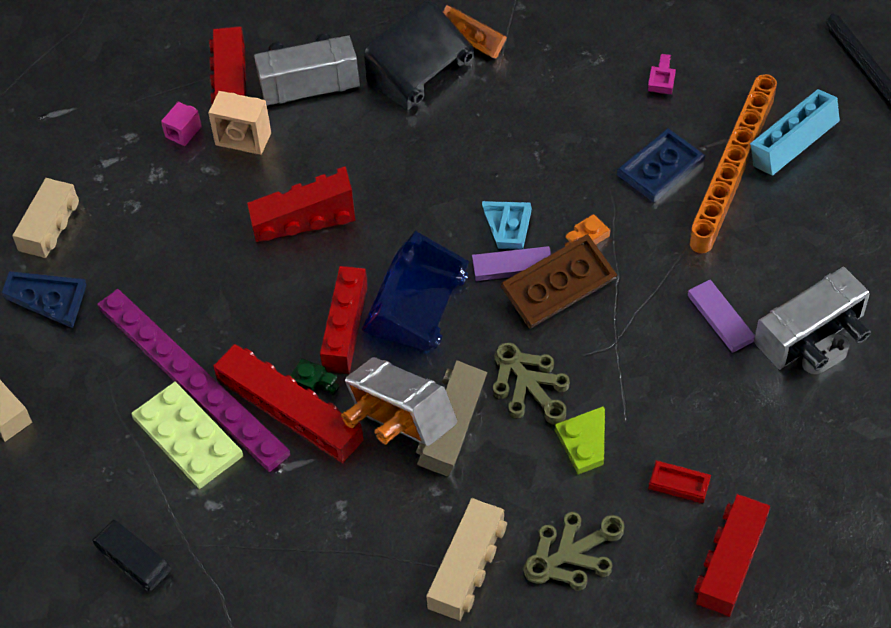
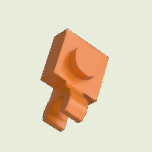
(593, 227)

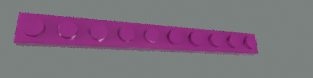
(194, 380)

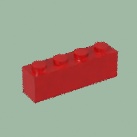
(228, 62)
(344, 320)
(733, 554)

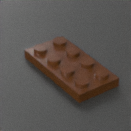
(558, 281)

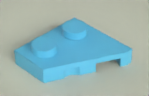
(508, 222)

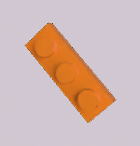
(476, 33)

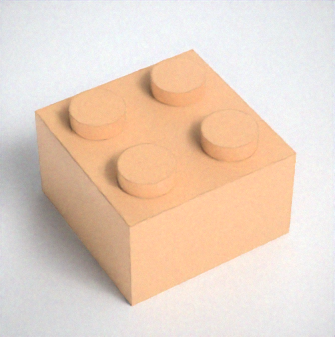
(240, 122)

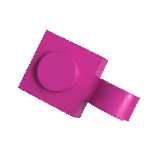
(662, 77)

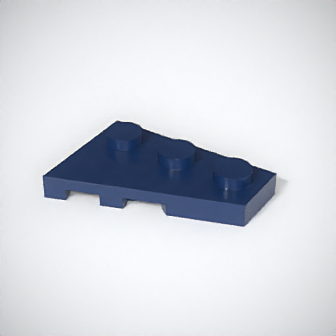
(47, 295)

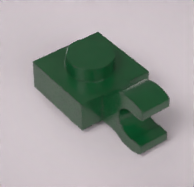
(314, 376)

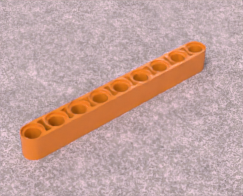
(732, 164)

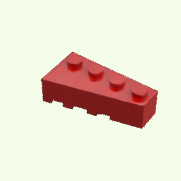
(304, 207)

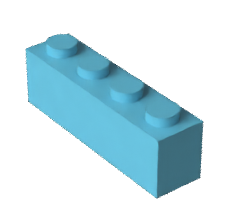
(795, 132)

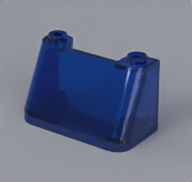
(416, 293)

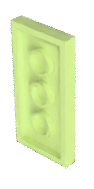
(187, 435)

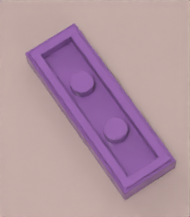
(506, 263)
(721, 316)

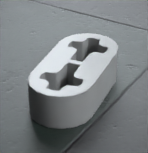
(834, 355)

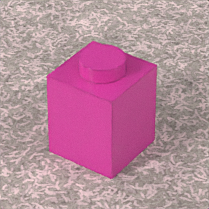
(181, 123)

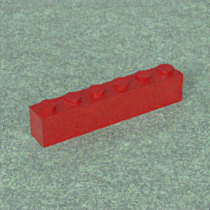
(288, 402)

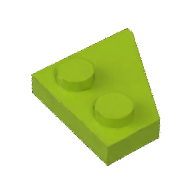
(584, 439)

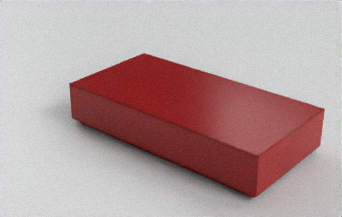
(679, 481)

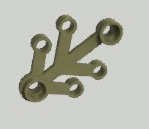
(529, 380)
(571, 552)

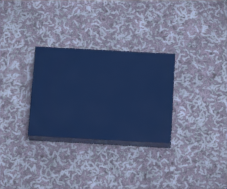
(660, 165)

